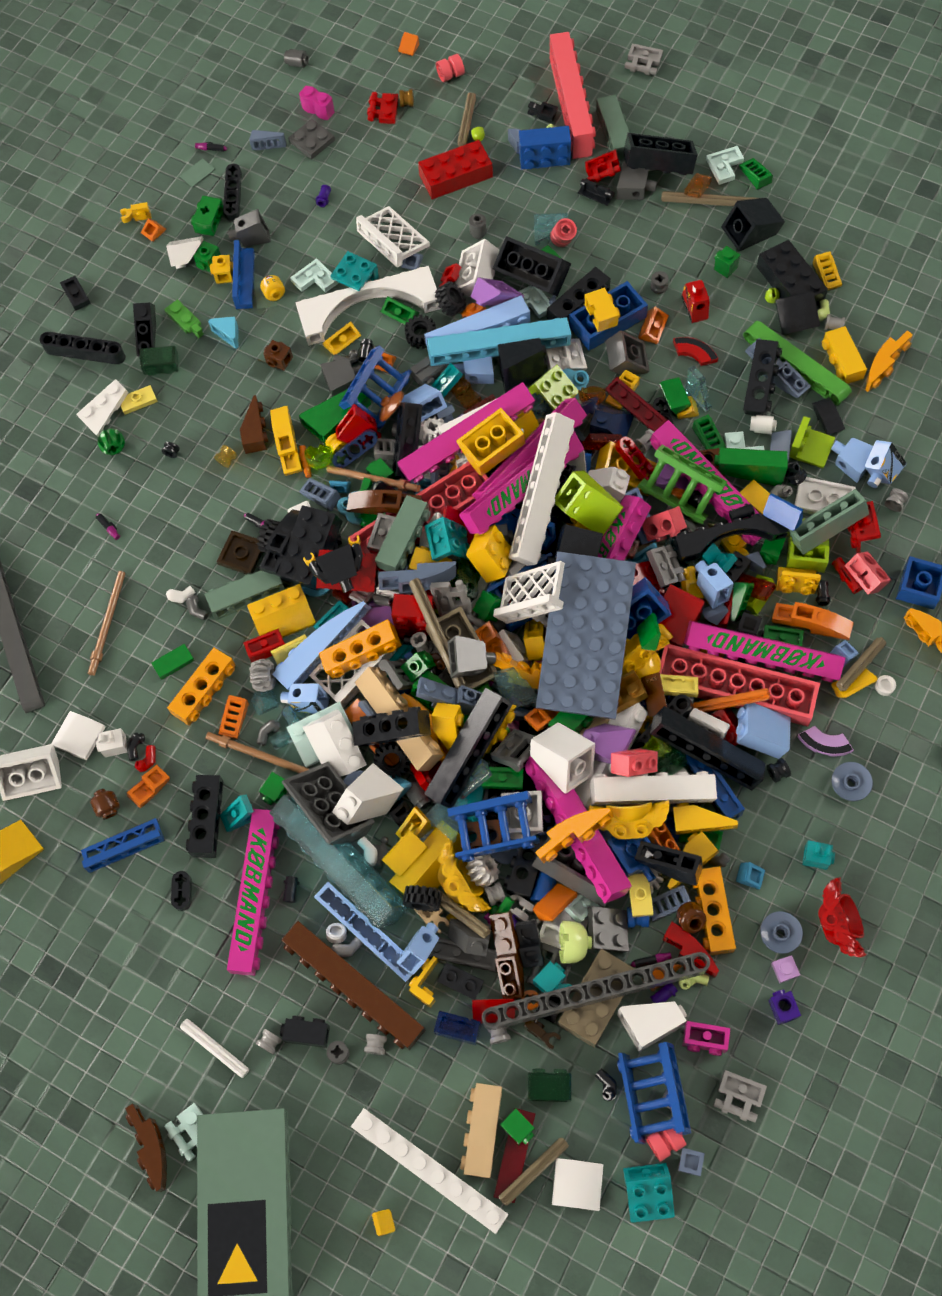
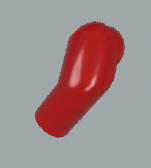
(148, 761)

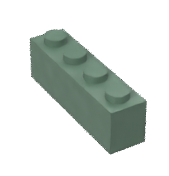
(613, 123)
(830, 521)
(403, 534)
(240, 593)

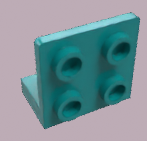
(355, 271)
(446, 538)
(649, 1192)

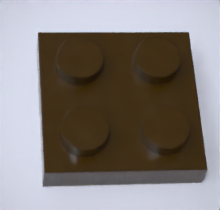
(240, 553)

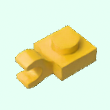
(137, 211)
(733, 544)
(690, 584)

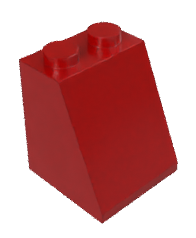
(683, 608)

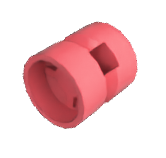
(448, 68)
(560, 236)
(665, 1141)

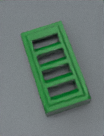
(757, 181)
(704, 424)
(741, 595)

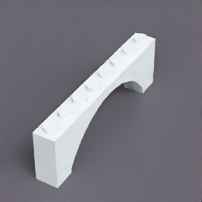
(411, 286)

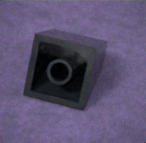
(752, 222)
(521, 362)
(578, 541)

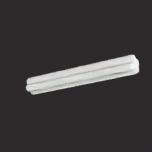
(214, 1048)

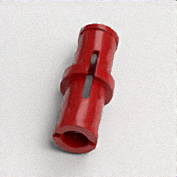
(840, 568)

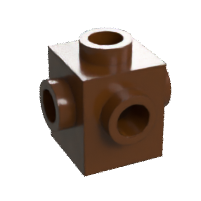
(278, 355)

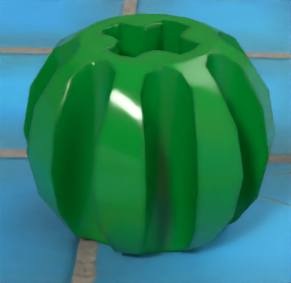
(111, 441)

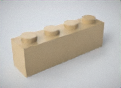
(483, 1130)

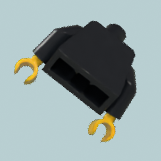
(338, 565)

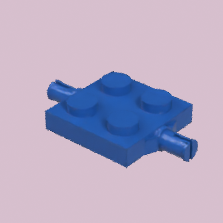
(625, 853)

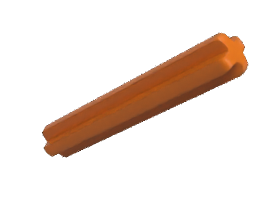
(732, 700)

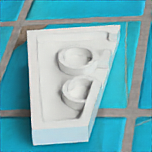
(100, 409)

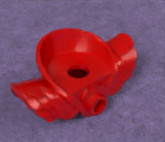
(841, 919)

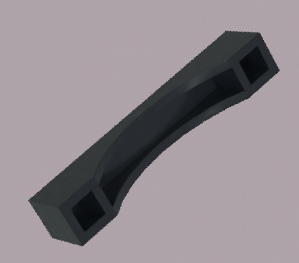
(691, 545)

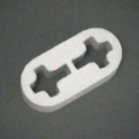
(527, 906)

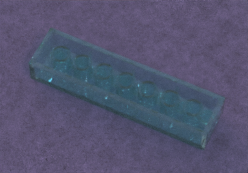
(343, 866)

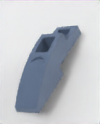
(788, 378)
(426, 572)
(441, 693)

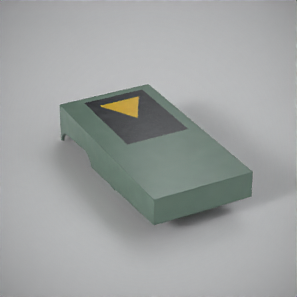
(244, 1204)

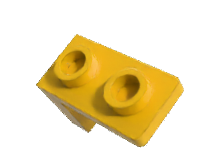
(423, 994)

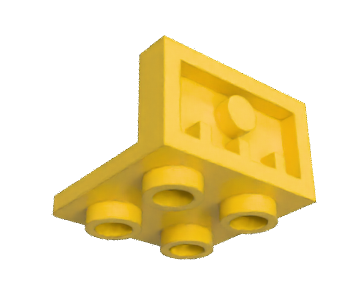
(797, 580)

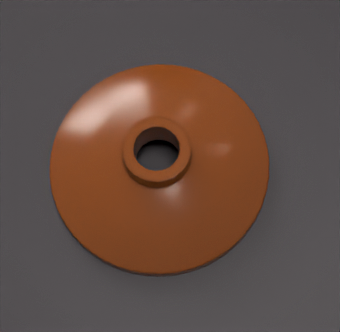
(390, 404)

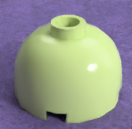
(573, 942)

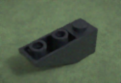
(144, 325)

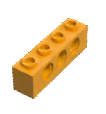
(350, 648)
(202, 676)
(715, 944)

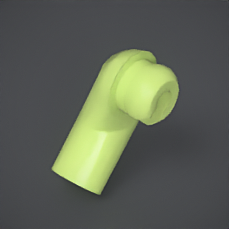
(824, 309)
(687, 983)

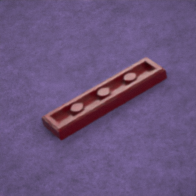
(635, 404)
(512, 1160)

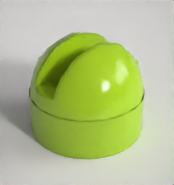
(478, 133)
(768, 296)

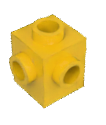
(222, 269)

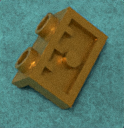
(630, 691)

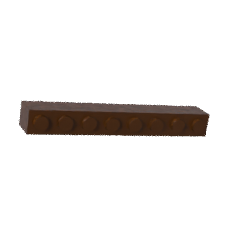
(353, 985)

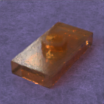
(698, 185)

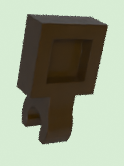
(536, 1029)

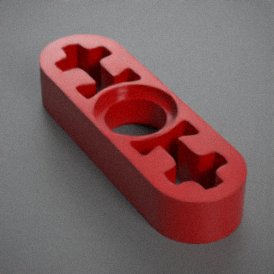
(631, 447)

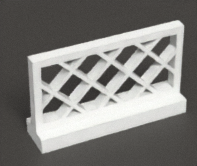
(382, 241)
(531, 606)
(350, 689)

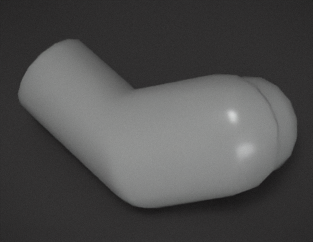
(781, 490)

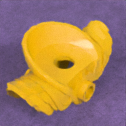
(640, 660)
(635, 820)
(456, 882)

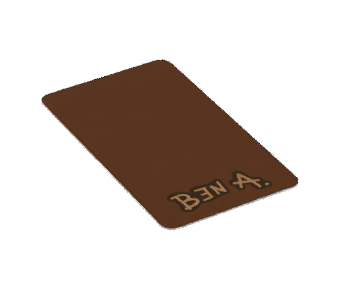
(655, 692)

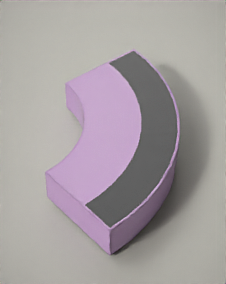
(825, 744)

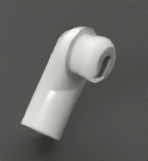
(180, 596)
(370, 851)

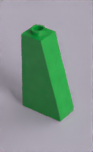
(325, 417)
(750, 464)

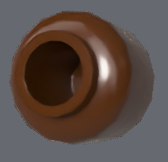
(104, 804)
(691, 917)

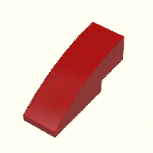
(688, 945)

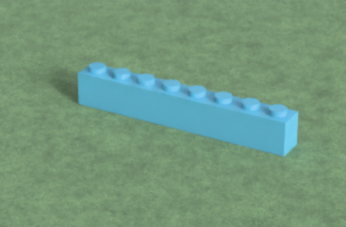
(484, 343)

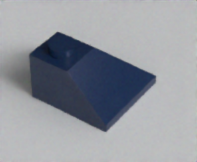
(611, 421)

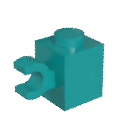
(818, 855)
(551, 978)

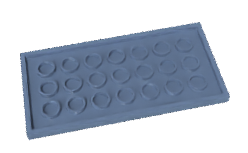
(587, 637)

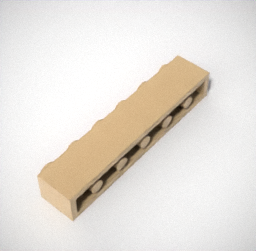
(385, 698)

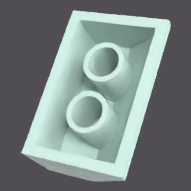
(301, 740)

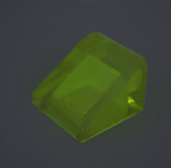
(657, 745)

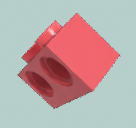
(663, 524)
(867, 572)
(634, 762)

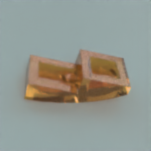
(465, 394)

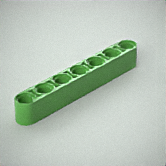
(816, 375)

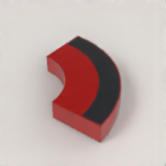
(696, 349)

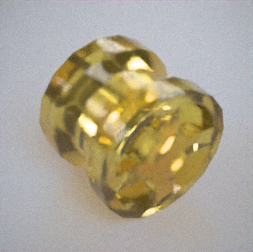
(225, 456)

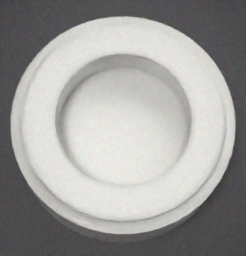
(885, 685)
(336, 933)

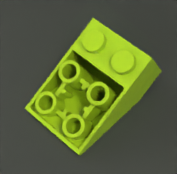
(588, 502)
(815, 559)

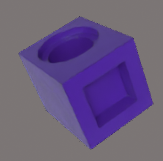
(784, 1016)

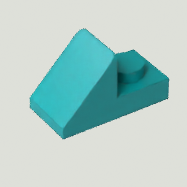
(714, 555)
(237, 813)

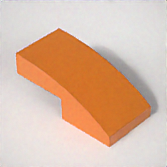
(491, 638)
(540, 718)
(150, 785)

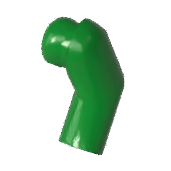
(504, 907)

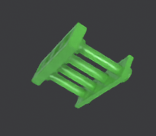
(697, 474)

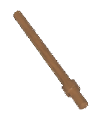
(401, 484)
(97, 655)
(226, 742)

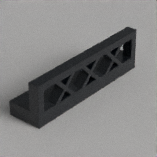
(406, 433)

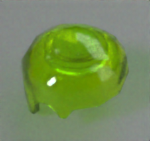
(319, 457)

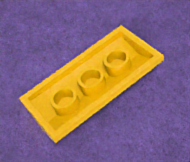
(426, 866)

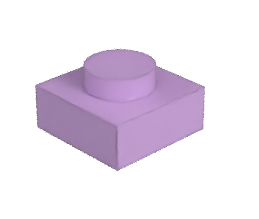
(785, 969)

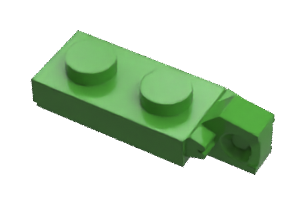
(184, 318)

